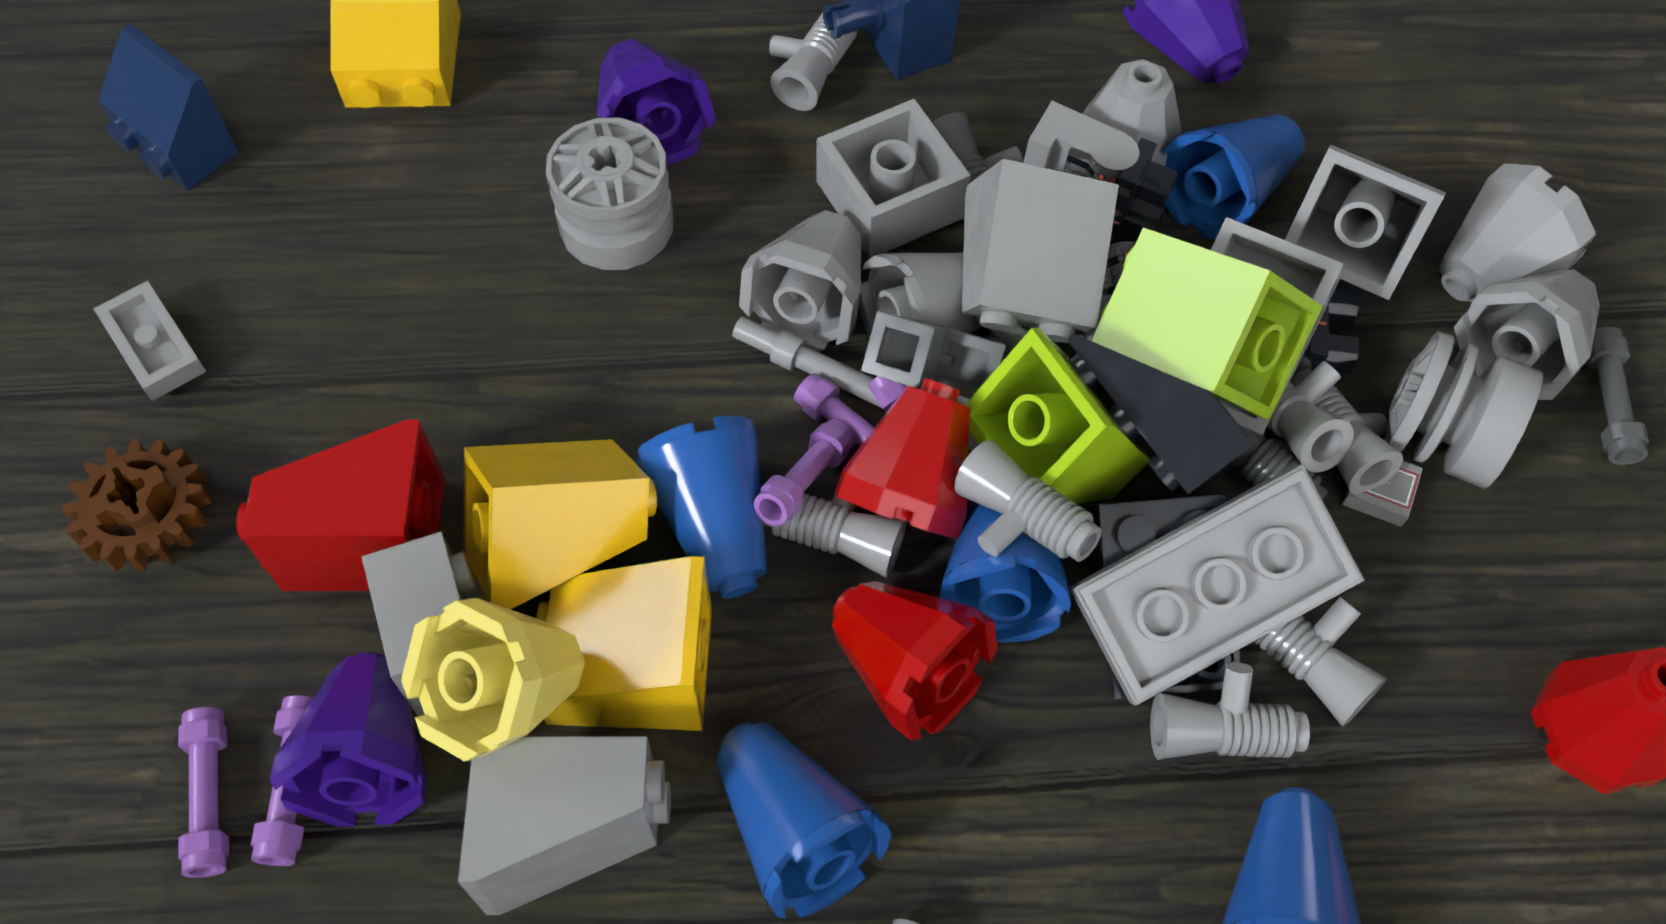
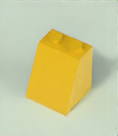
(394, 51)
(549, 513)
(640, 642)

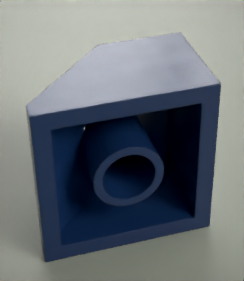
(163, 111)

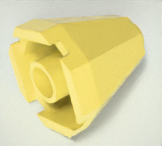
(487, 675)

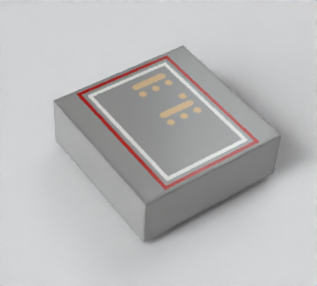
(1391, 500)

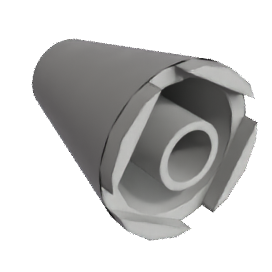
(917, 288)

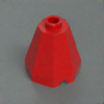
(913, 461)
(913, 652)
(1607, 718)

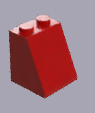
(343, 503)

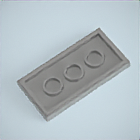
(1216, 584)

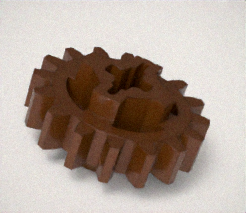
(107, 512)

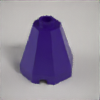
(1196, 34)
(658, 93)
(353, 749)

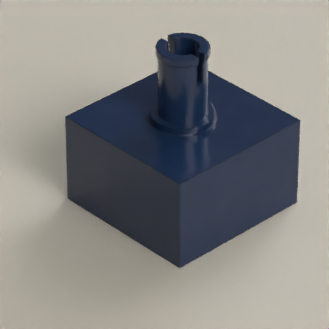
(904, 32)

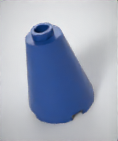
(1230, 170)
(708, 498)
(1018, 589)
(796, 820)
(1293, 866)

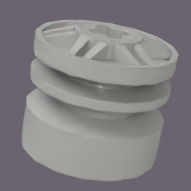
(611, 193)
(1468, 412)

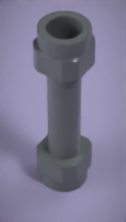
(1623, 438)

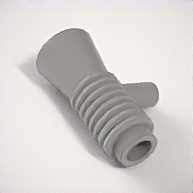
(810, 61)
(1311, 432)
(1370, 458)
(1025, 505)
(835, 527)
(1309, 654)
(1230, 726)

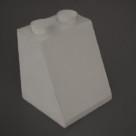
(1364, 219)
(1036, 248)
(557, 814)

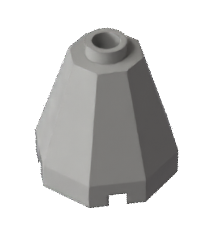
(1141, 104)
(1515, 232)
(807, 280)
(1536, 321)

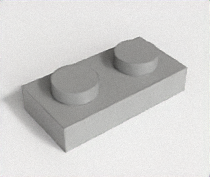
(149, 340)

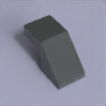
(916, 350)

